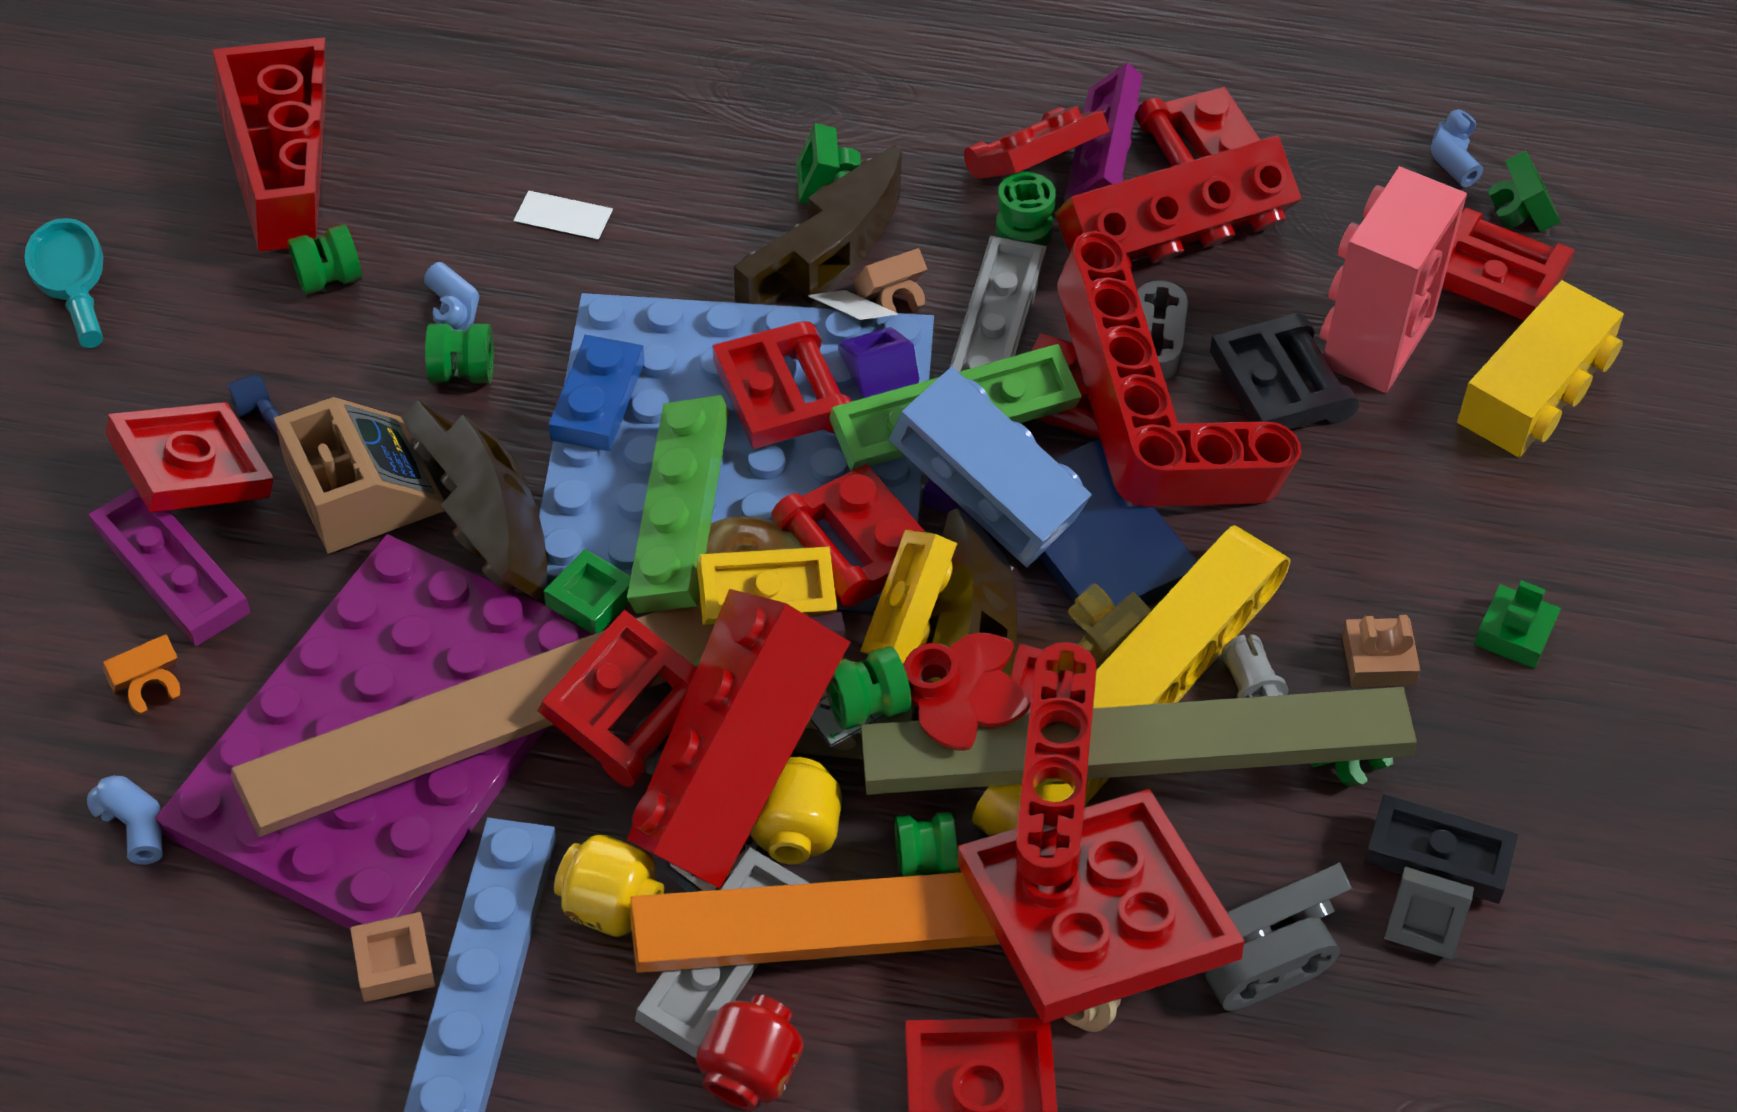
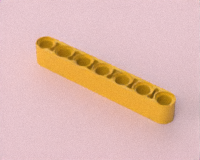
(1167, 649)

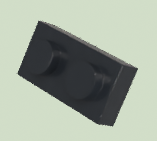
(1441, 846)

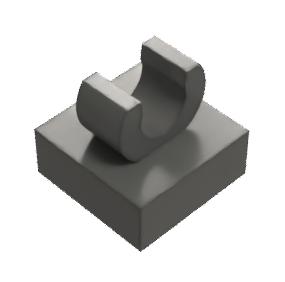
(1429, 913)

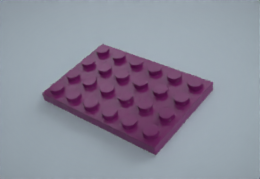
(385, 640)

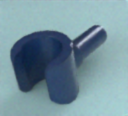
(251, 395)

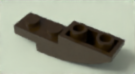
(838, 235)
(487, 499)
(979, 590)

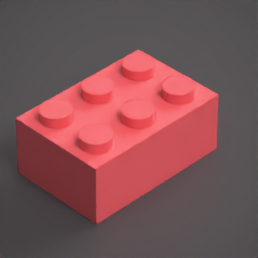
(1390, 277)

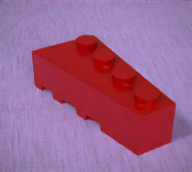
(274, 127)
(734, 733)

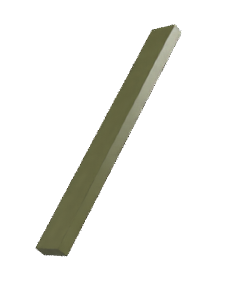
(1156, 740)

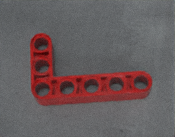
(1144, 445)

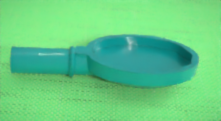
(66, 264)

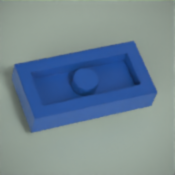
(596, 393)

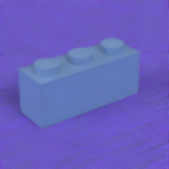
(989, 465)

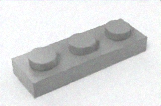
(687, 999)

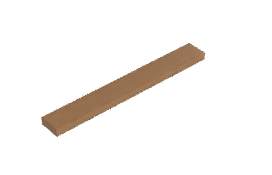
(426, 732)

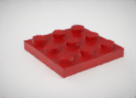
(1119, 925)

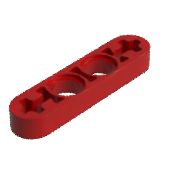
(1056, 761)

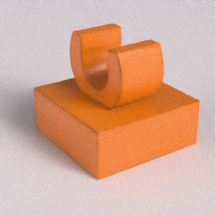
(143, 666)

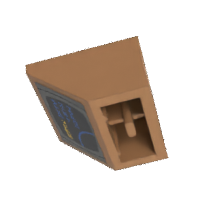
(355, 471)

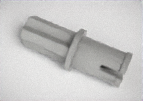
(1252, 669)

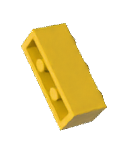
(1542, 369)

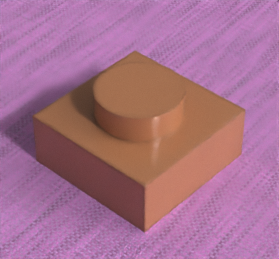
(392, 957)

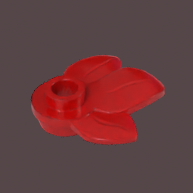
(971, 690)

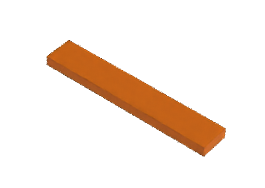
(806, 922)

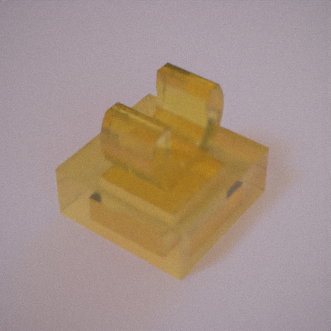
(1104, 622)

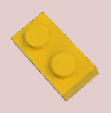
(787, 575)
(910, 592)

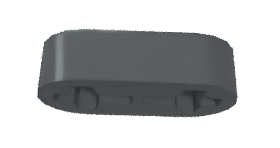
(1168, 331)
(1274, 964)

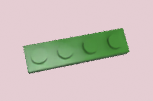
(1018, 386)
(678, 504)

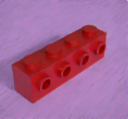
(1188, 202)

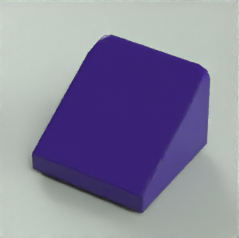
(880, 361)

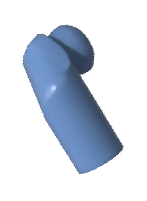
(1450, 148)
(456, 294)
(134, 807)

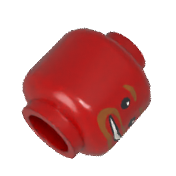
(749, 1052)

